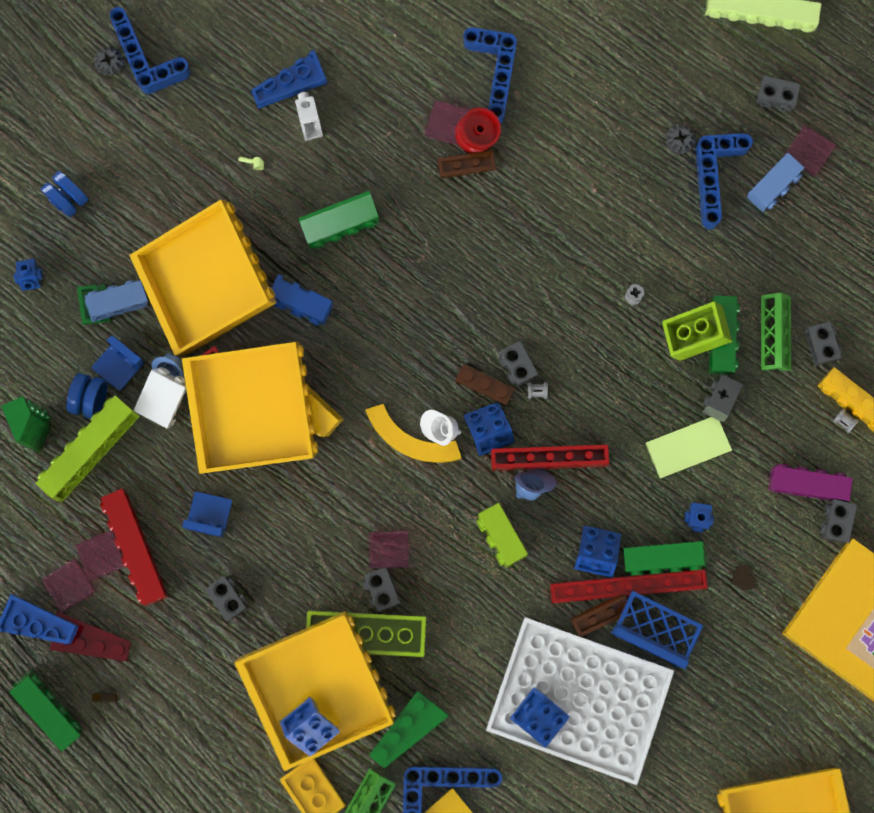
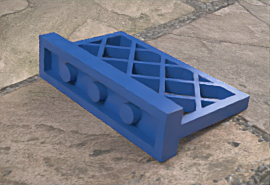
(649, 645)

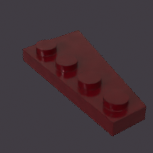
(93, 642)

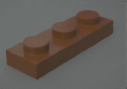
(466, 164)
(484, 384)
(599, 615)

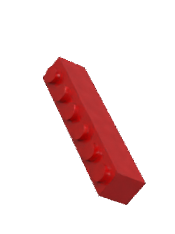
(549, 457)
(134, 547)

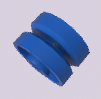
(61, 196)
(86, 395)

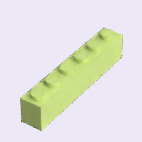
(783, 13)

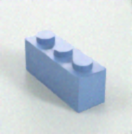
(776, 183)
(116, 300)

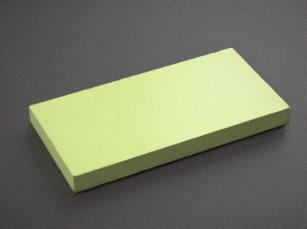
(688, 447)

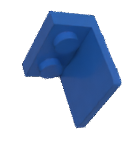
(118, 364)
(489, 428)
(208, 514)
(598, 551)
(539, 717)
(308, 727)

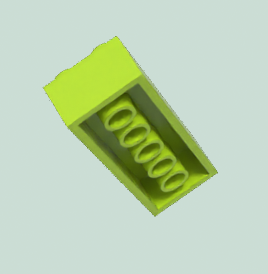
(87, 449)
(384, 633)

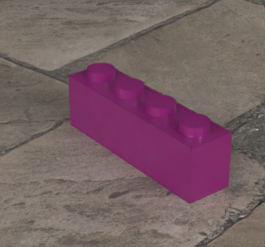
(810, 484)

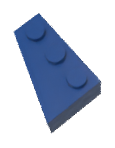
(301, 301)

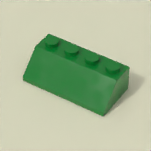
(339, 220)
(27, 422)

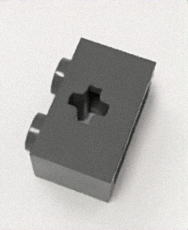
(728, 390)

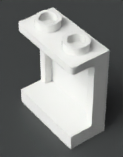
(161, 397)

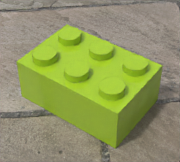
(697, 331)
(501, 536)

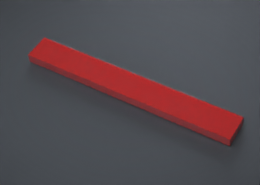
(624, 585)

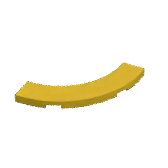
(409, 445)

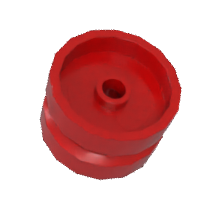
(477, 130)

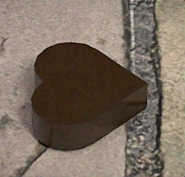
(742, 578)
(104, 698)

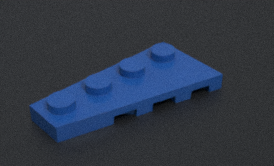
(298, 78)
(30, 620)

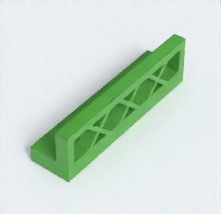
(782, 332)
(370, 792)

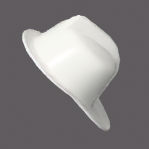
(439, 427)

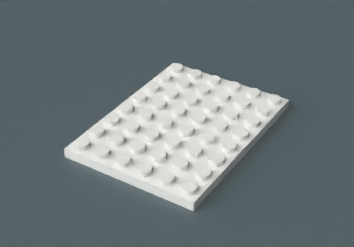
(604, 691)

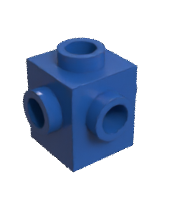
(28, 274)
(703, 512)

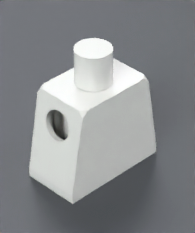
(308, 116)

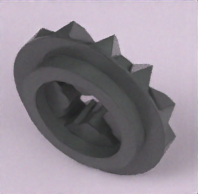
(116, 63)
(676, 145)

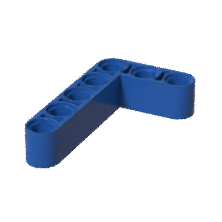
(138, 57)
(501, 70)
(711, 173)
(462, 781)

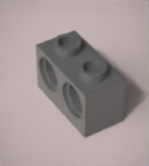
(778, 89)
(817, 344)
(523, 362)
(843, 523)
(385, 588)
(222, 601)

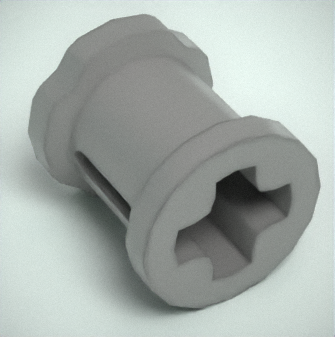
(631, 298)
(544, 387)
(846, 420)

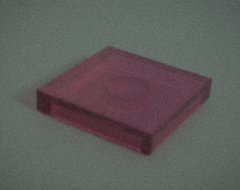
(444, 121)
(810, 150)
(388, 549)
(100, 555)
(68, 585)

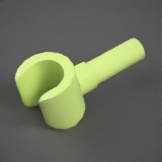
(258, 163)

